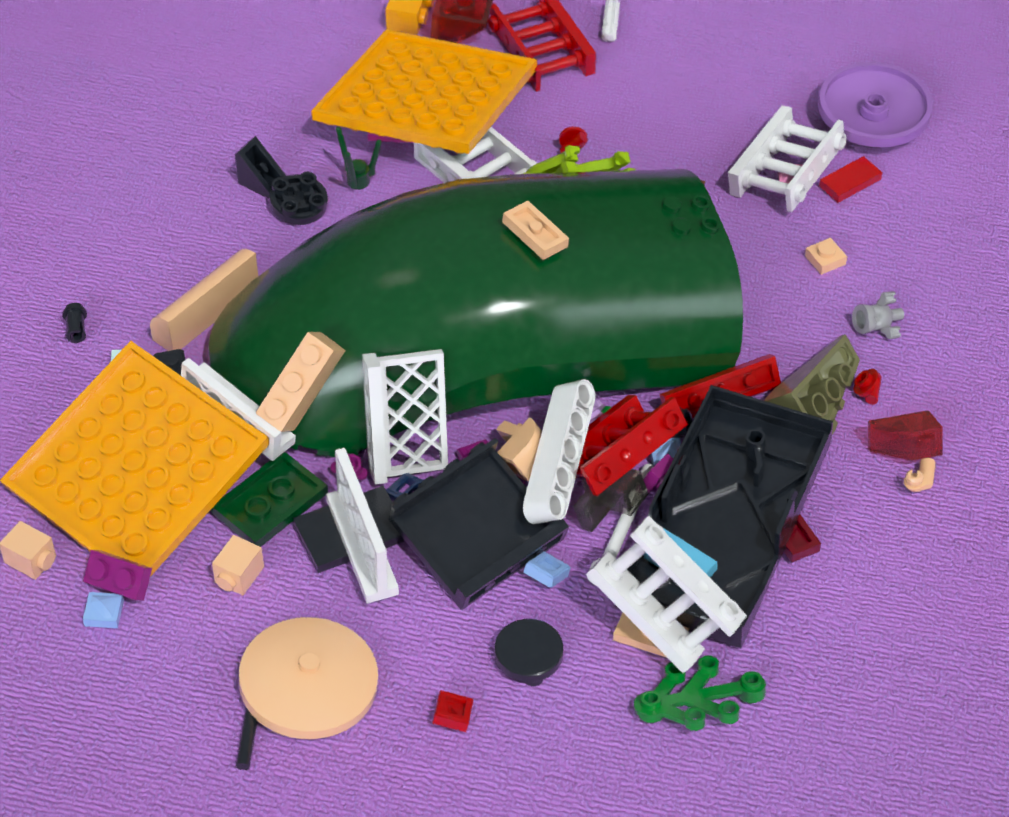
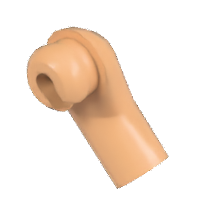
(923, 478)

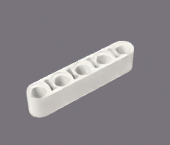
(559, 452)

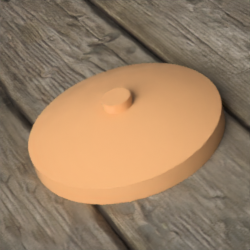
(308, 678)

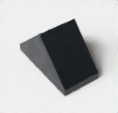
(256, 167)

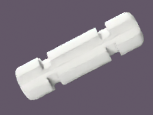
(610, 20)

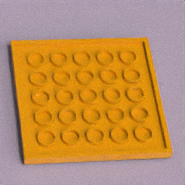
(425, 91)
(135, 460)

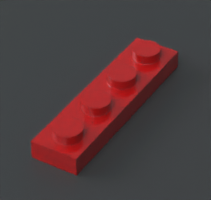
(745, 379)

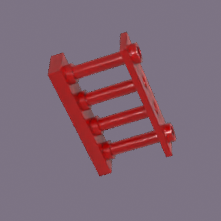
(559, 23)
(624, 439)

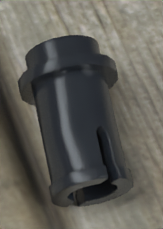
(74, 315)

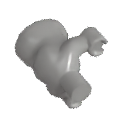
(878, 316)

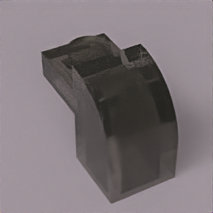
(622, 497)

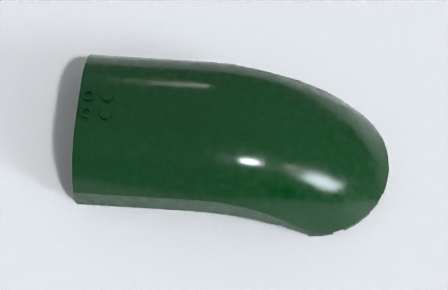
(629, 304)

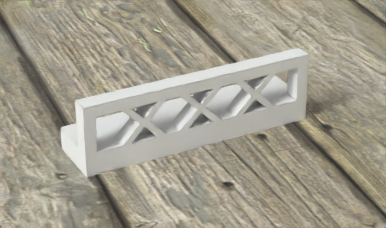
(233, 399)

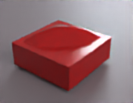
(453, 711)

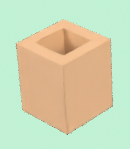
(28, 550)
(237, 565)

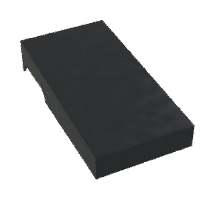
(737, 496)

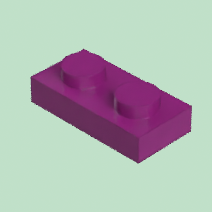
(117, 575)

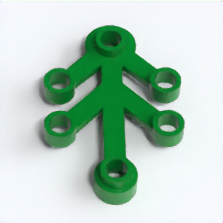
(657, 704)

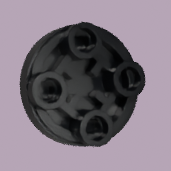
(298, 198)
(529, 651)

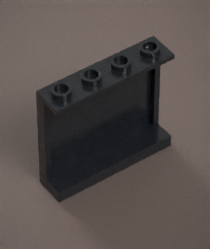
(472, 525)

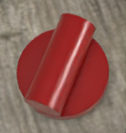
(572, 136)
(868, 385)

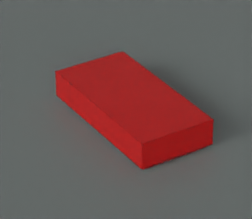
(850, 179)

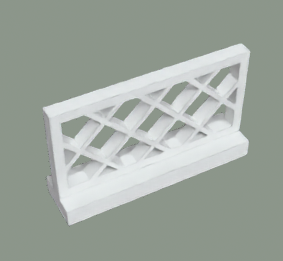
(377, 412)
(360, 533)

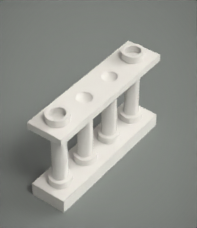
(770, 142)
(450, 167)
(648, 613)

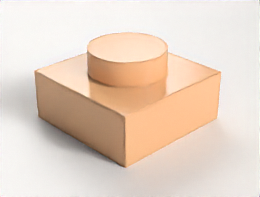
(825, 256)

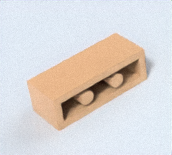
(300, 381)

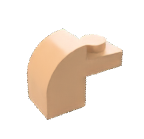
(520, 446)

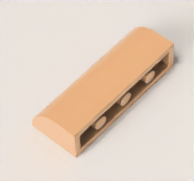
(203, 302)

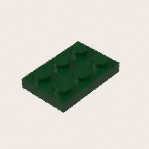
(269, 499)

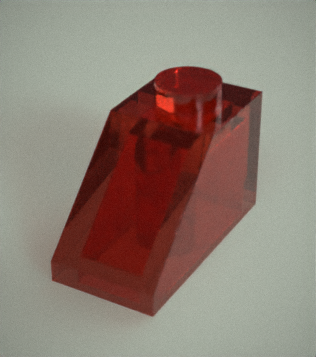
(906, 436)

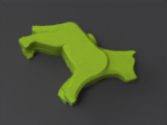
(567, 161)

